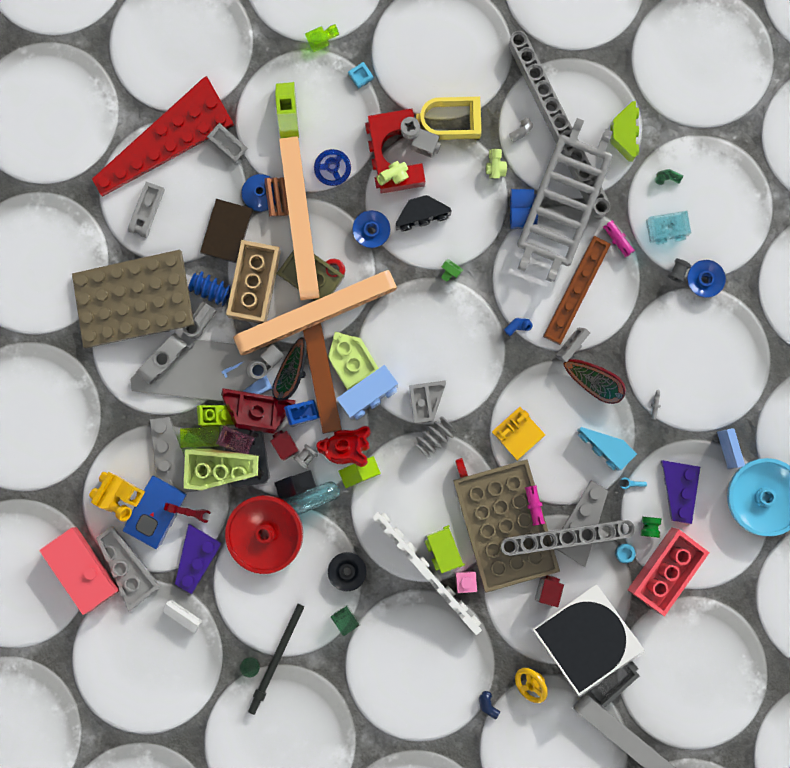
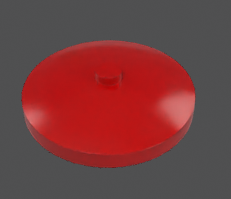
(264, 534)

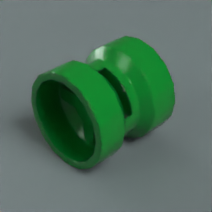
(650, 527)

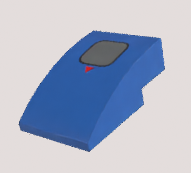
(149, 519)

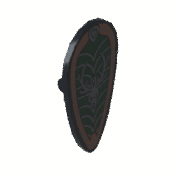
(290, 372)

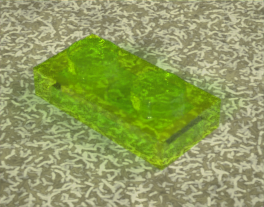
(199, 437)

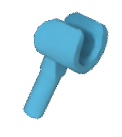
(633, 483)

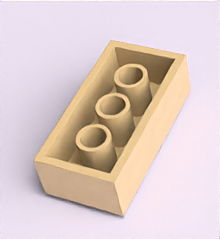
(253, 282)

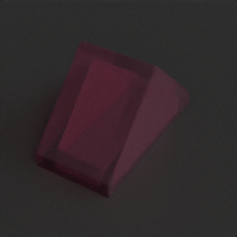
(235, 440)

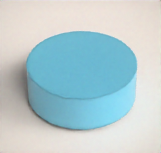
(625, 553)

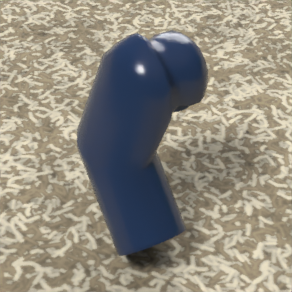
(486, 706)

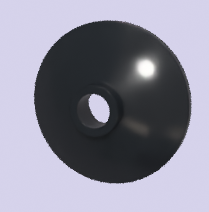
(336, 571)

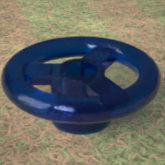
(332, 160)

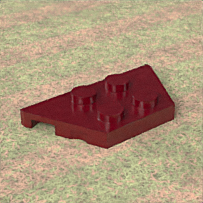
(255, 410)

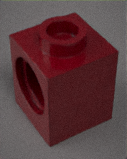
(284, 445)

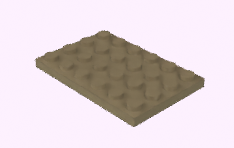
(132, 299)
(495, 509)

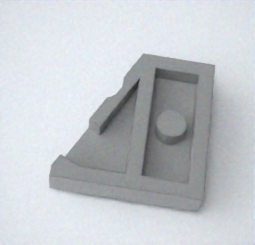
(425, 400)

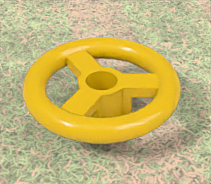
(534, 683)

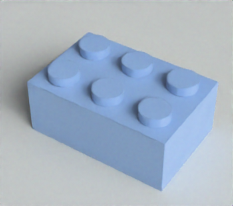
(368, 393)

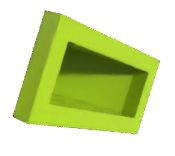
(355, 474)

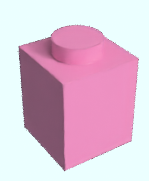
(466, 582)

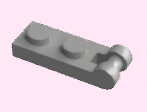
(146, 209)

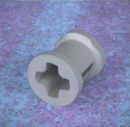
(305, 456)

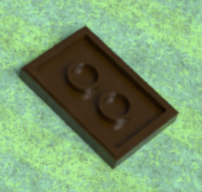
(226, 230)

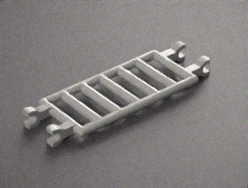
(586, 208)

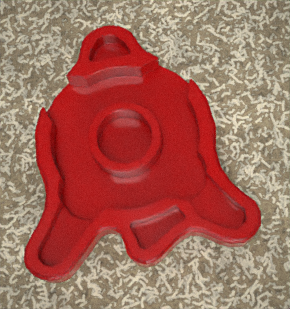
(346, 446)

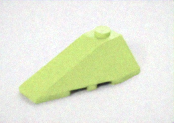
(213, 467)

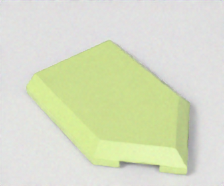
(350, 359)

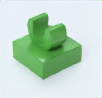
(451, 270)

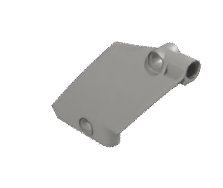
(197, 369)

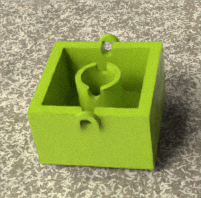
(444, 550)

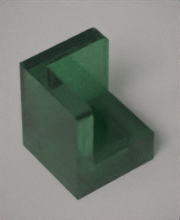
(345, 620)

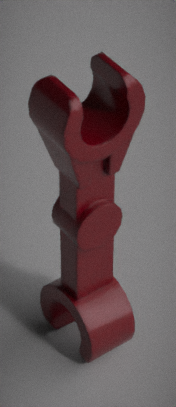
(198, 514)

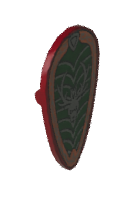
(596, 381)

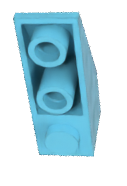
(614, 450)

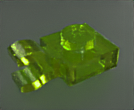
(319, 38)

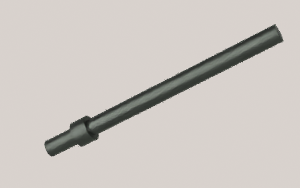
(260, 693)

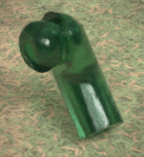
(668, 174)

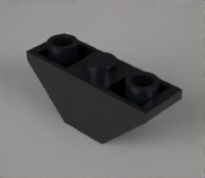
(420, 212)

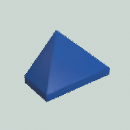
(301, 413)

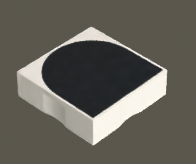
(588, 640)

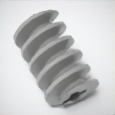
(434, 437)

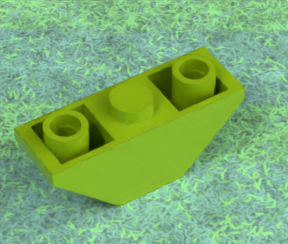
(286, 110)
(626, 131)
(213, 416)

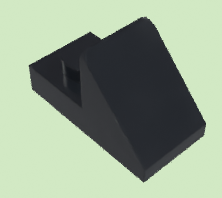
(294, 485)

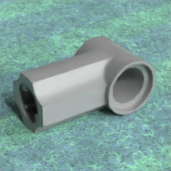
(201, 318)

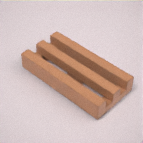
(275, 181)

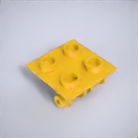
(518, 433)

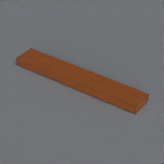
(576, 290)
(322, 379)

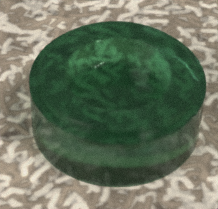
(250, 667)

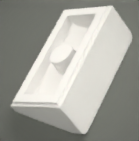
(182, 616)

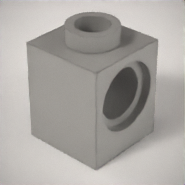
(426, 143)

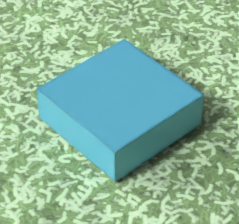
(360, 75)

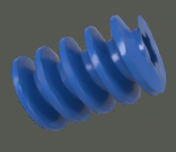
(209, 289)

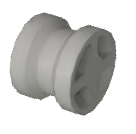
(409, 132)

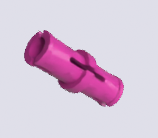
(618, 238)
(534, 505)

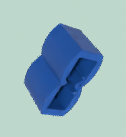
(520, 206)

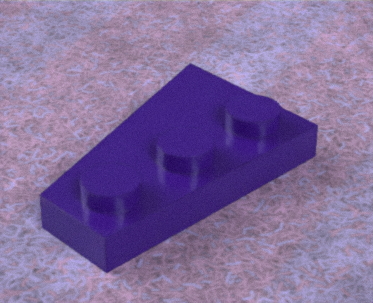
(681, 487)
(196, 557)

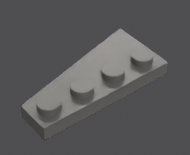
(168, 454)
(584, 513)
(129, 572)

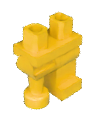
(111, 491)

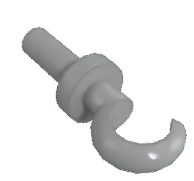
(655, 406)

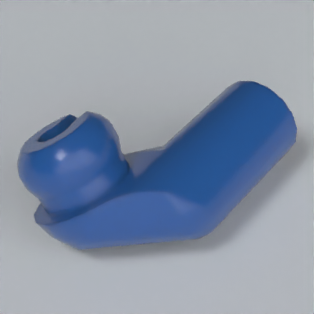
(518, 324)

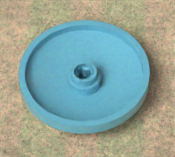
(761, 497)

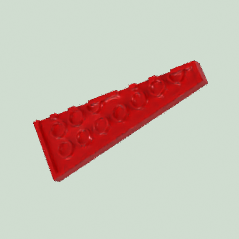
(170, 135)

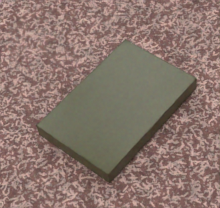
(326, 284)

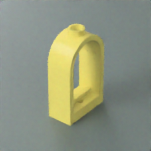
(475, 117)

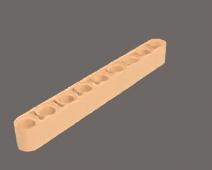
(299, 218)
(314, 313)

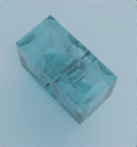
(677, 221)

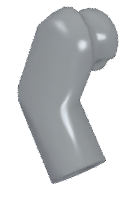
(523, 131)

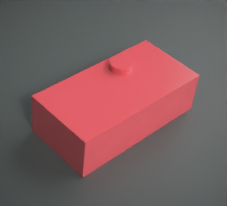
(79, 570)
(668, 571)

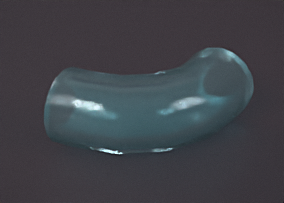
(314, 497)

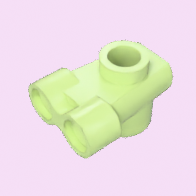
(496, 167)
(396, 172)

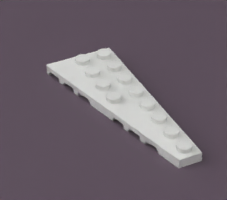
(422, 565)

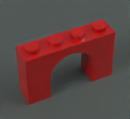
(381, 128)

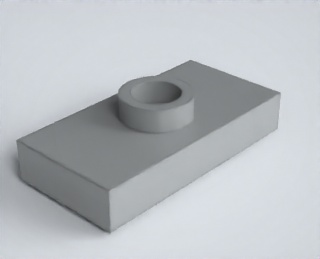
(227, 142)
(573, 344)

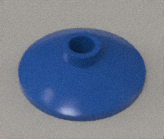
(256, 201)
(368, 220)
(714, 274)

